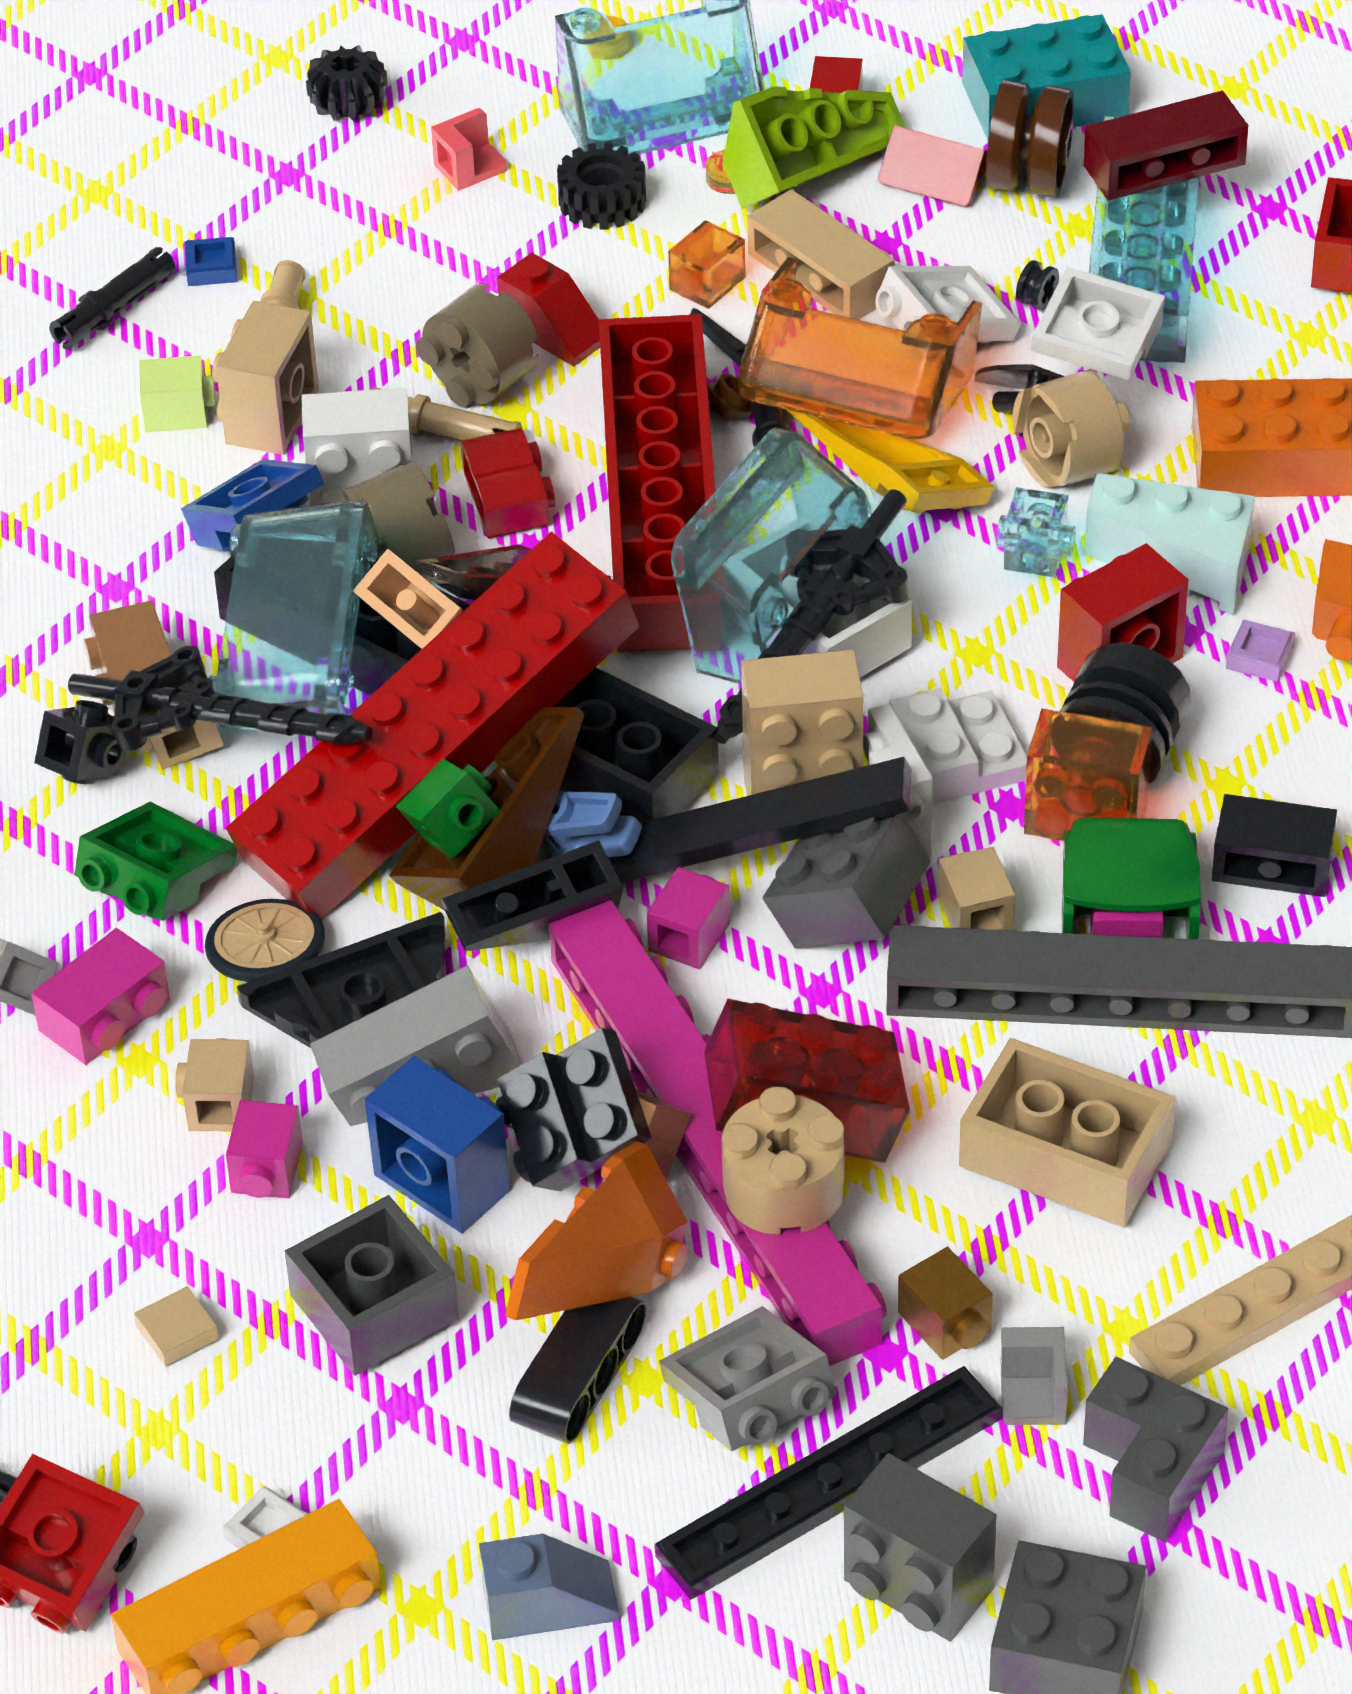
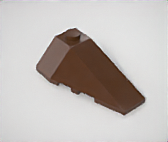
(525, 793)

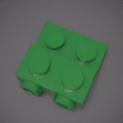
(151, 860)

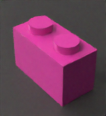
(101, 996)

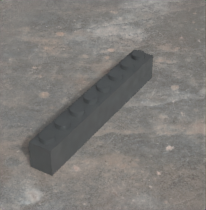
(1120, 981)

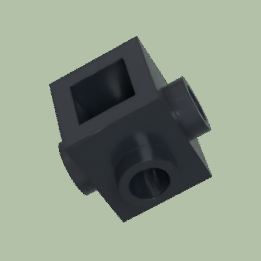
(79, 743)

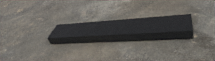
(768, 818)
(823, 1482)

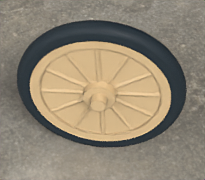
(263, 938)

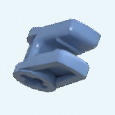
(591, 817)

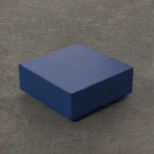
(211, 261)

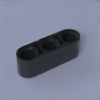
(576, 1367)

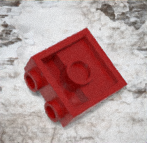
(61, 1543)

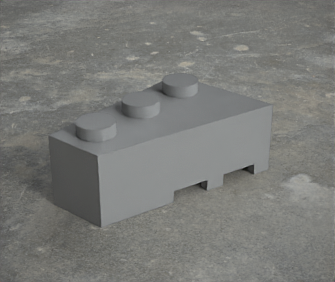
(442, 1024)

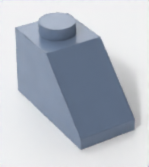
(544, 1586)

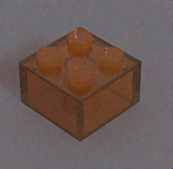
(1084, 770)

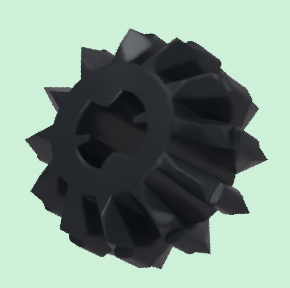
(346, 83)

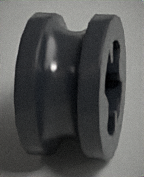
(1037, 284)

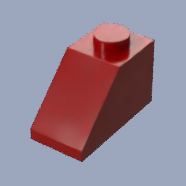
(555, 306)

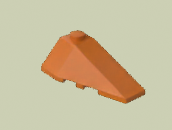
(612, 1245)

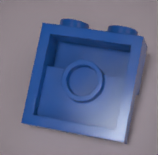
(259, 488)

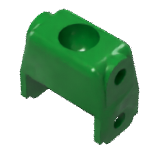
(1131, 868)

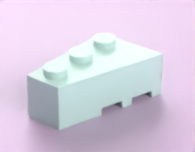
(1193, 528)

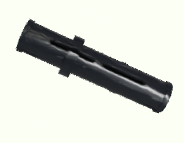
(99, 306)

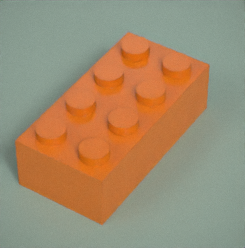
(1274, 436)

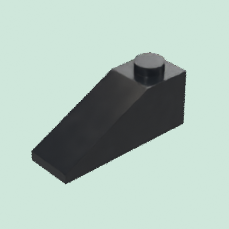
(524, 902)

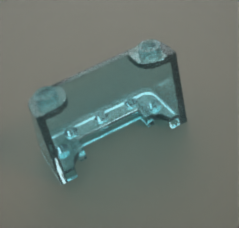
(656, 77)
(295, 605)

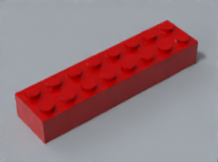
(654, 461)
(453, 701)

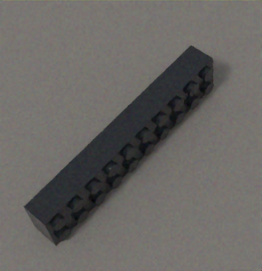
(627, 740)

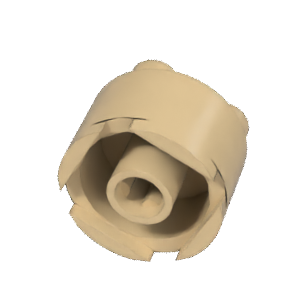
(1070, 429)
(783, 1162)

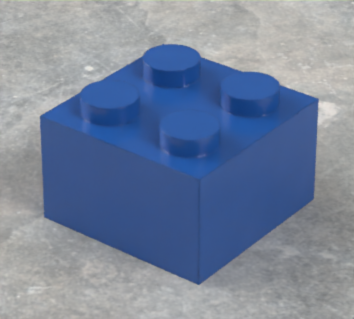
(438, 1143)

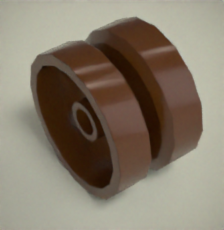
(1030, 138)

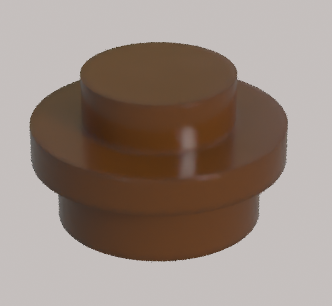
(726, 398)

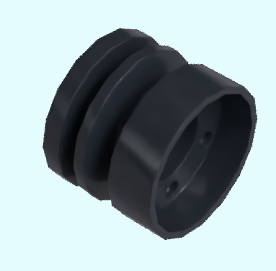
(1134, 688)

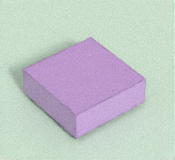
(1260, 650)

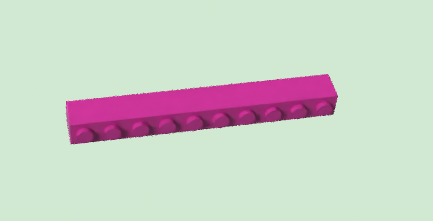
(622, 989)

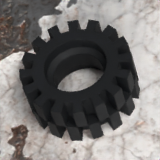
(601, 186)

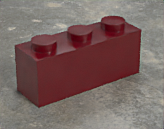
(1165, 145)

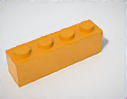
(247, 1601)

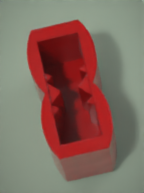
(507, 482)

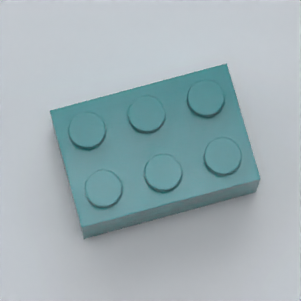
(1058, 54)

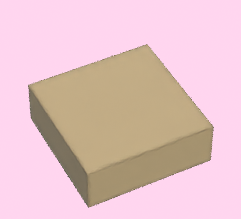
(176, 1326)

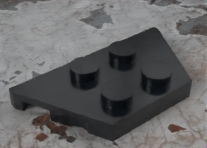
(348, 982)

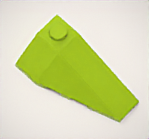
(796, 136)

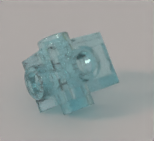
(1036, 543)

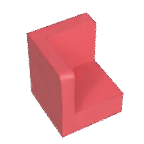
(464, 150)

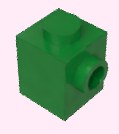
(449, 807)

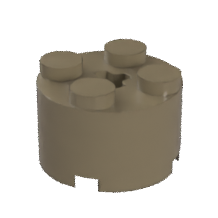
(478, 345)
(404, 514)

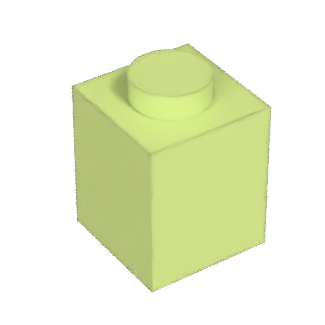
(175, 393)

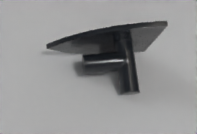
(1012, 376)

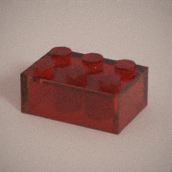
(830, 1061)

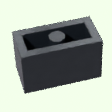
(1274, 845)

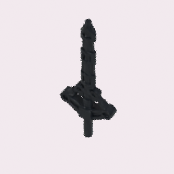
(832, 591)
(158, 688)

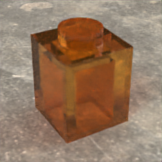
(706, 264)

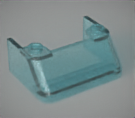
(749, 540)

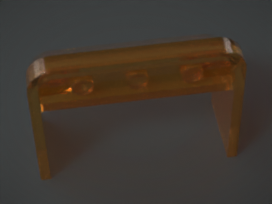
(853, 367)

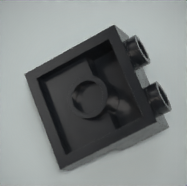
(571, 1111)

